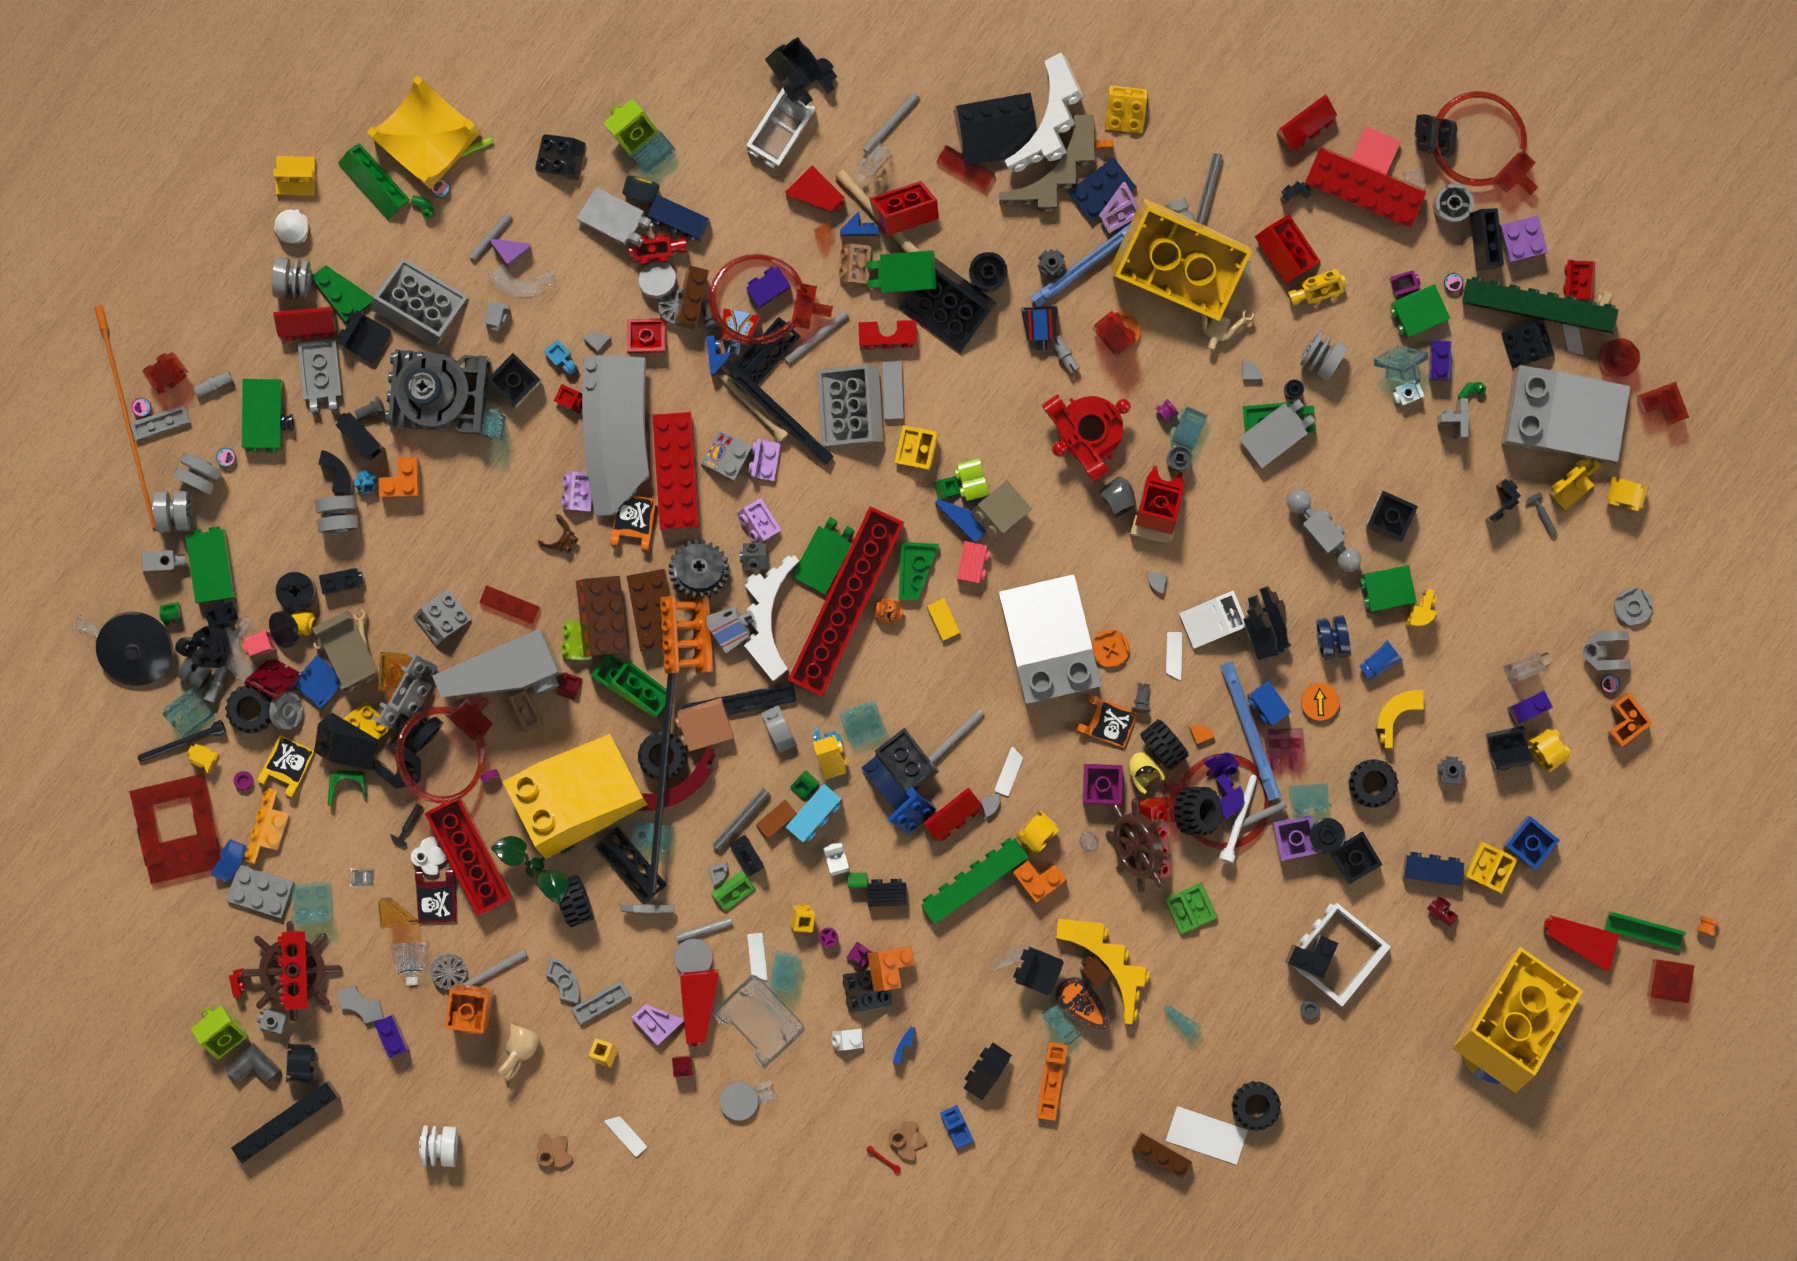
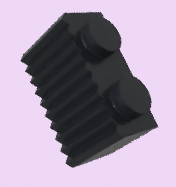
(886, 893)

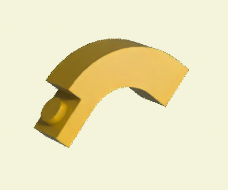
(1392, 708)

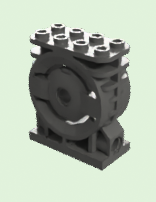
(404, 415)

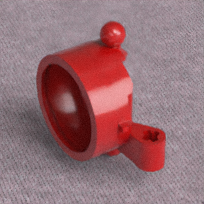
(1087, 452)

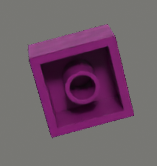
(1102, 784)

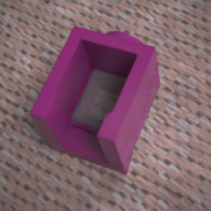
(1405, 283)

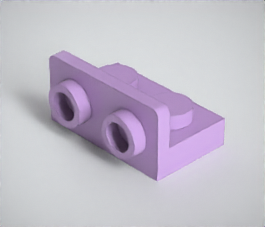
(765, 460)
(576, 492)
(758, 521)

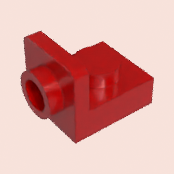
(569, 398)
(236, 985)

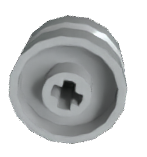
(197, 473)

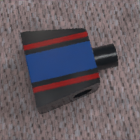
(1040, 324)

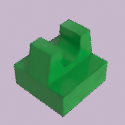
(170, 611)

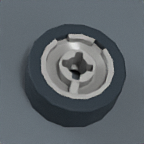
(427, 395)

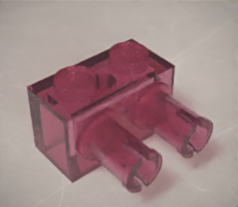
(1284, 741)

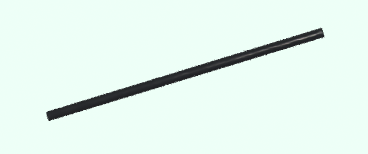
(661, 782)

